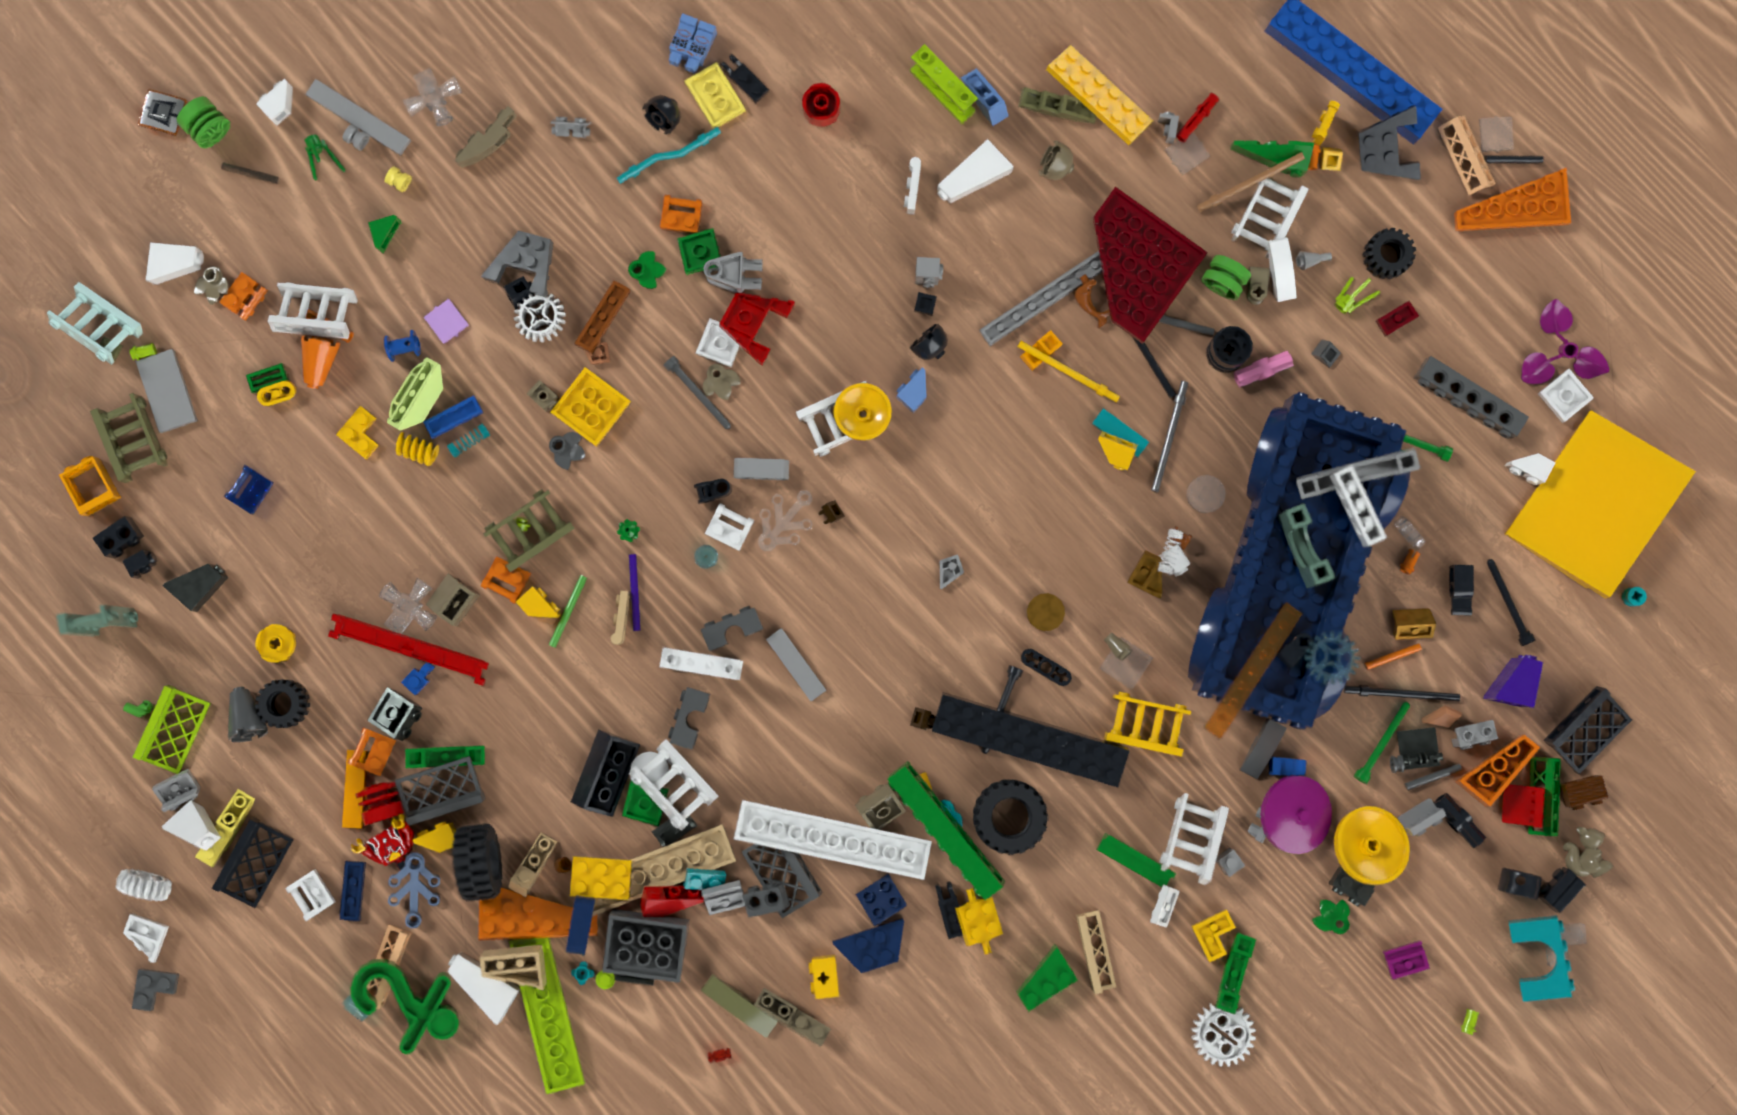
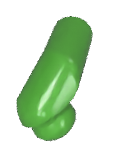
(140, 710)

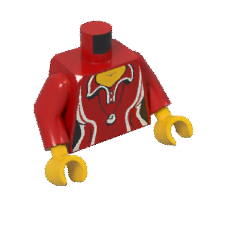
(388, 845)

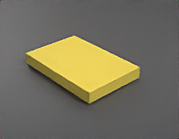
(715, 95)

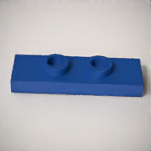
(453, 417)

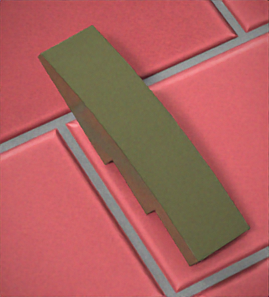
(1055, 105)
(738, 1005)

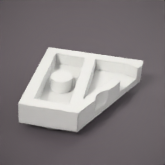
(146, 935)

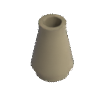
(1118, 647)

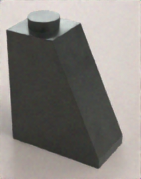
(197, 586)

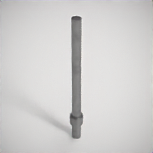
(1179, 400)

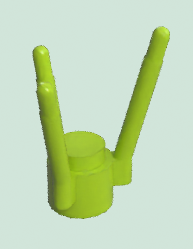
(1345, 303)

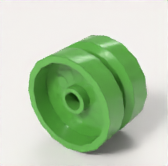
(1226, 277)

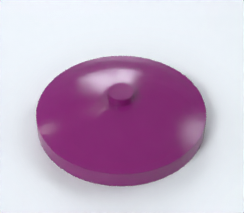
(1296, 814)

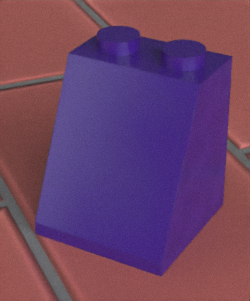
(1517, 682)

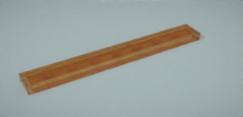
(1252, 671)

